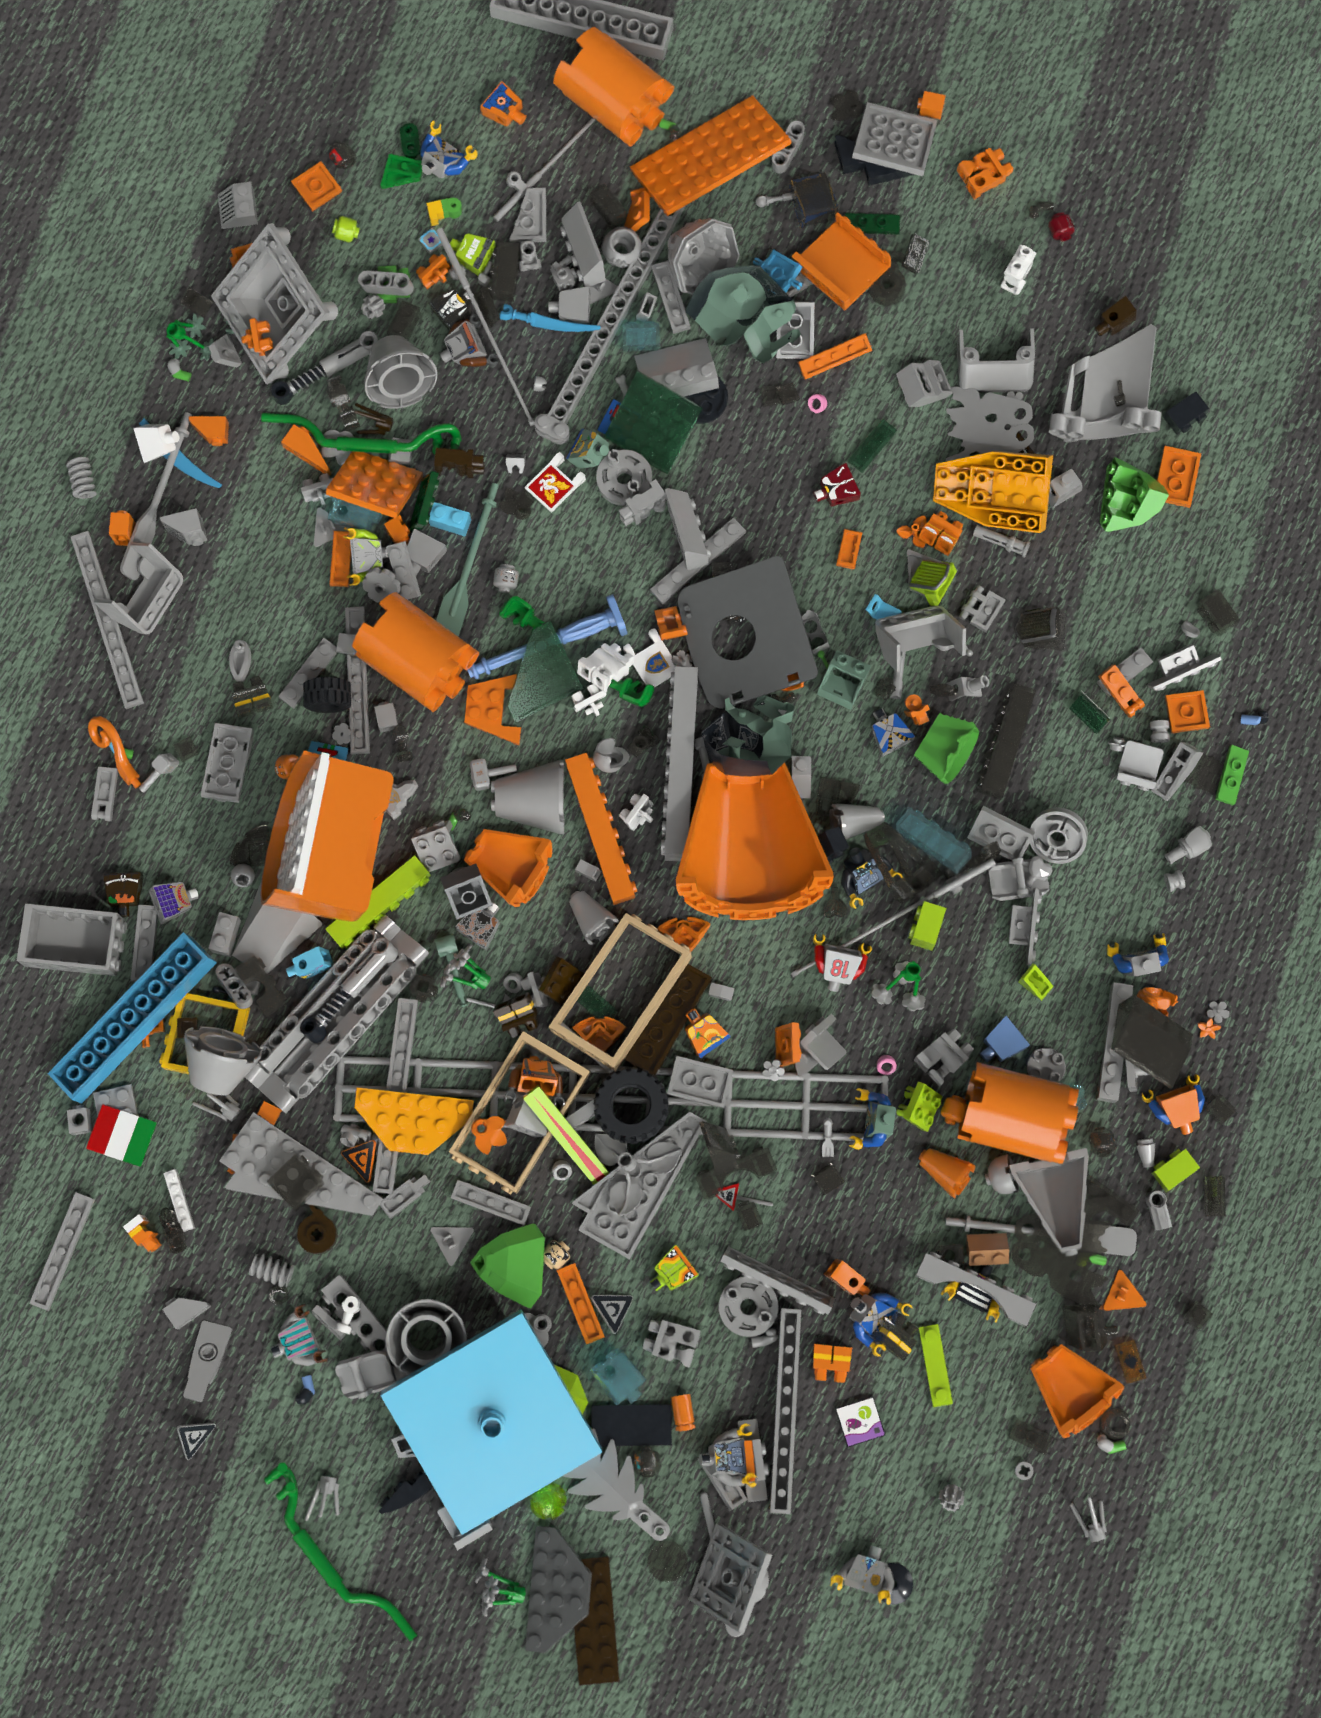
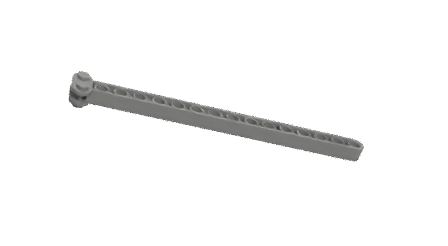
(555, 427)

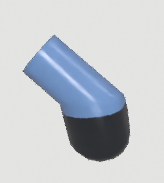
(1262, 718)
(307, 1392)

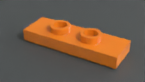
(340, 560)

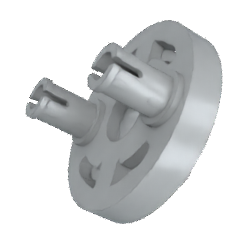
(617, 464)
(1075, 836)
(763, 1316)

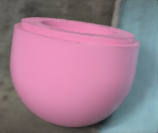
(823, 403)
(886, 1059)

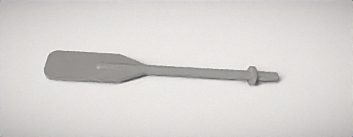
(146, 525)
(1116, 1239)

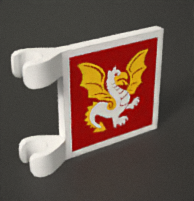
(552, 485)

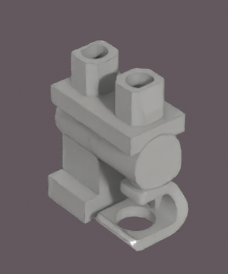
(641, 504)
(946, 1050)
(668, 1336)

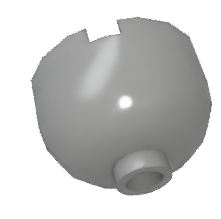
(1000, 1175)

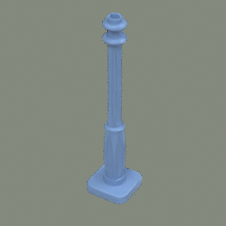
(577, 630)

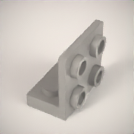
(462, 1540)

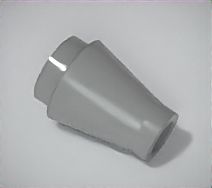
(1146, 1151)

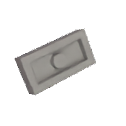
(323, 1315)

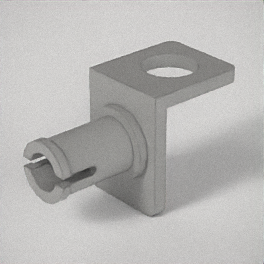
(969, 686)

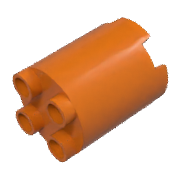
(613, 86)
(415, 652)
(1019, 1113)

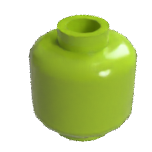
(345, 229)

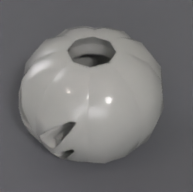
(621, 237)

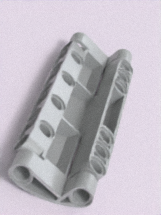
(313, 1061)

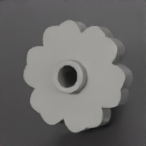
(380, 584)

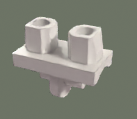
(580, 702)
(639, 813)

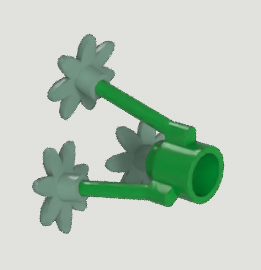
(176, 331)

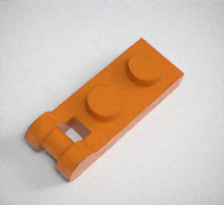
(1121, 690)

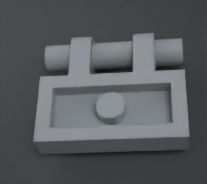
(986, 612)

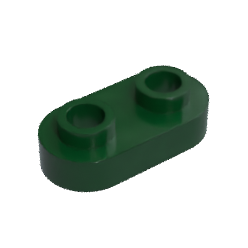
(410, 139)

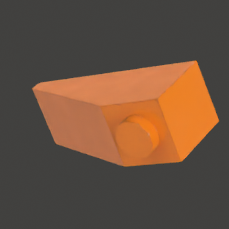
(301, 445)

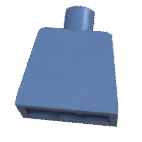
(1004, 1041)

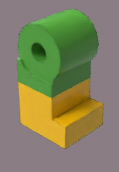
(443, 209)

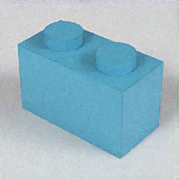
(449, 519)

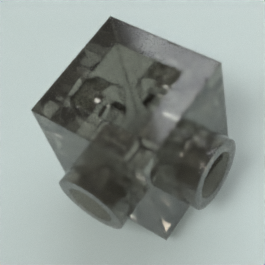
(420, 982)

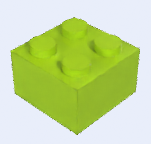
(926, 930)

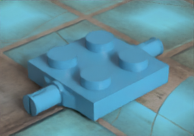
(781, 270)

